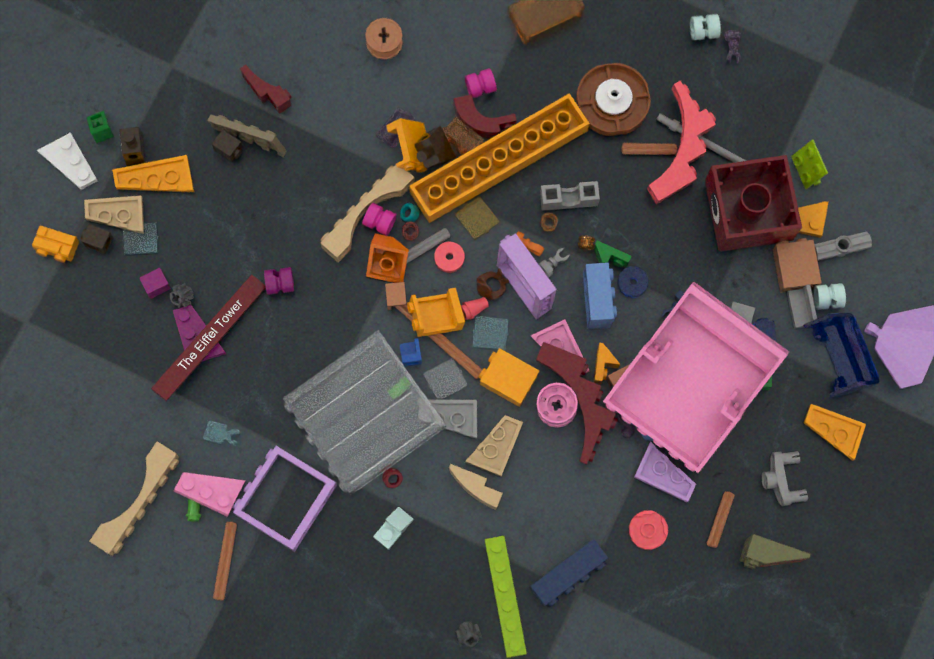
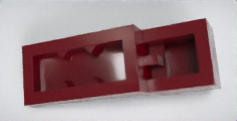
(276, 95)

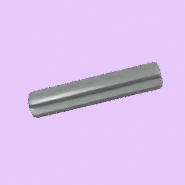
(428, 244)

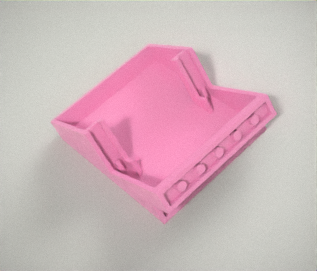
(695, 377)

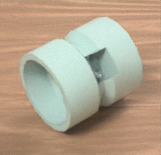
(711, 27)
(829, 296)

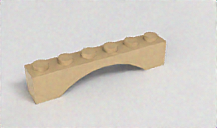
(393, 184)
(112, 533)

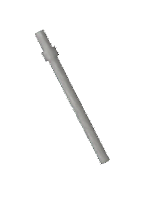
(675, 125)

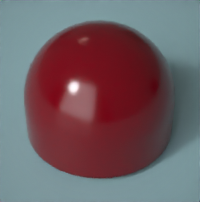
(387, 473)

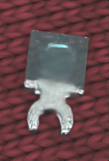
(217, 432)

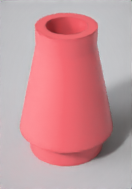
(474, 307)

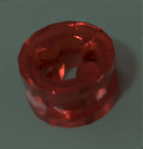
(406, 227)

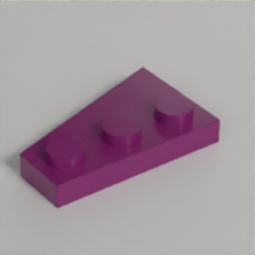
(190, 326)

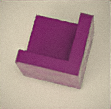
(155, 283)

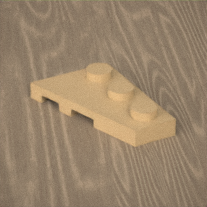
(117, 212)
(497, 446)

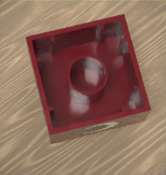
(753, 203)

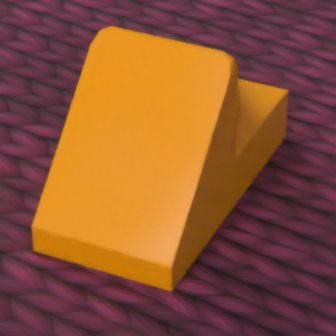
(603, 359)

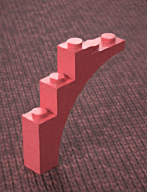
(691, 148)

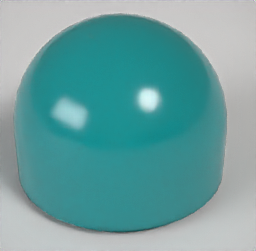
(414, 212)

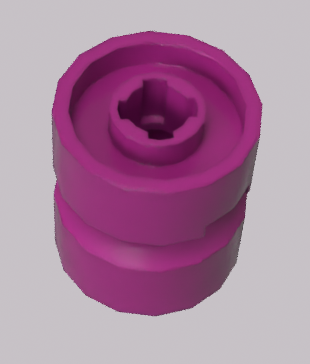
(279, 280)

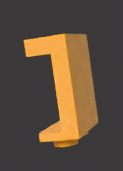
(408, 133)
(436, 313)

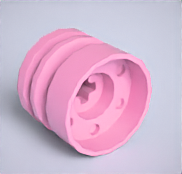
(550, 396)

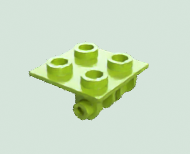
(809, 165)

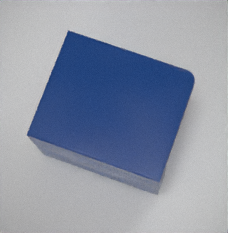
(411, 353)

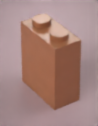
(796, 264)

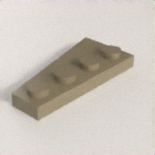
(266, 140)

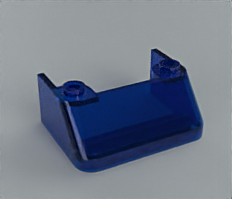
(847, 352)

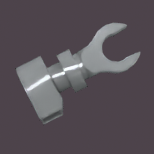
(551, 263)

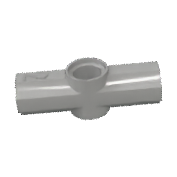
(852, 243)

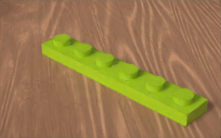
(505, 596)

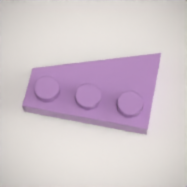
(664, 475)

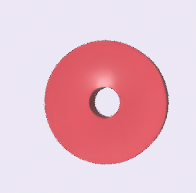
(443, 263)

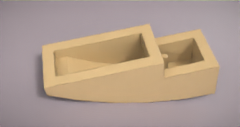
(475, 486)

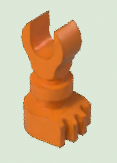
(531, 246)

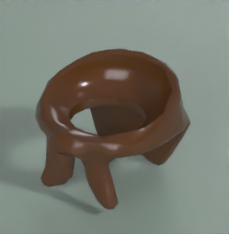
(486, 291)

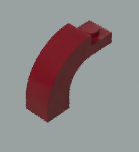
(482, 125)

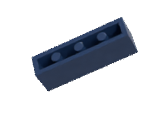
(568, 573)

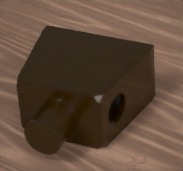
(132, 143)
(434, 148)

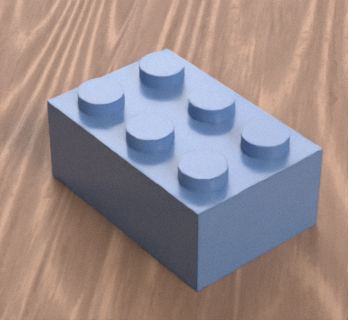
(599, 295)

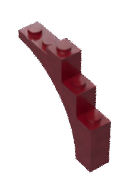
(569, 368)

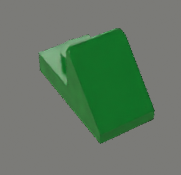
(605, 253)

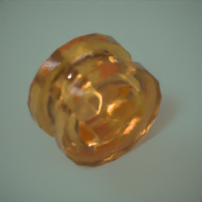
(543, 220)
(586, 242)

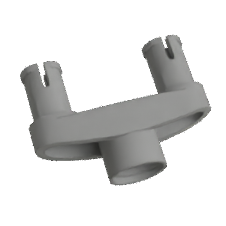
(776, 478)

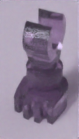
(733, 37)

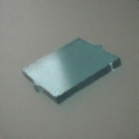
(141, 243)
(490, 333)

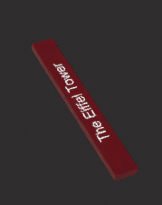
(208, 338)

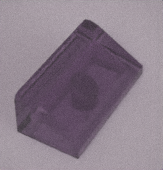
(391, 138)

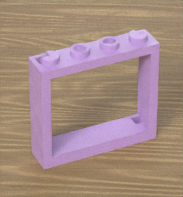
(525, 276)
(311, 515)

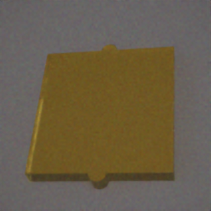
(477, 218)

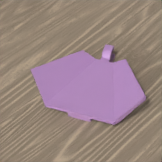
(906, 344)

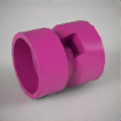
(480, 83)
(377, 218)

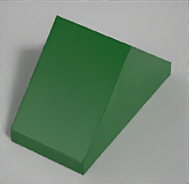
(99, 127)

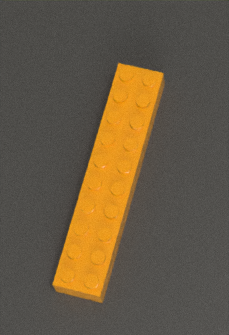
(499, 158)

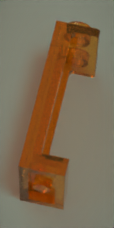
(538, 15)

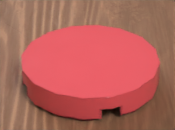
(648, 530)

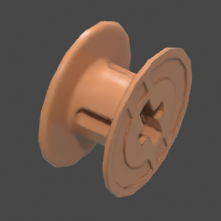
(393, 38)

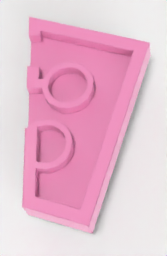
(559, 336)

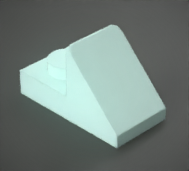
(393, 527)

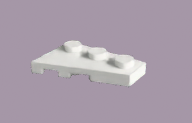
(68, 159)

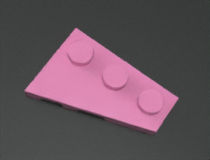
(210, 491)

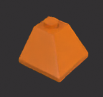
(387, 259)

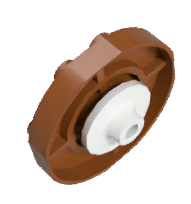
(613, 99)

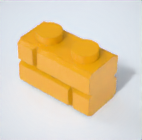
(55, 243)

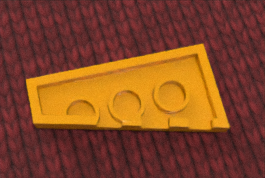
(159, 175)

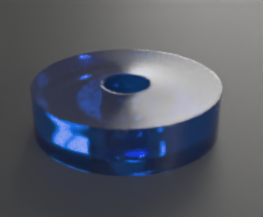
(636, 274)

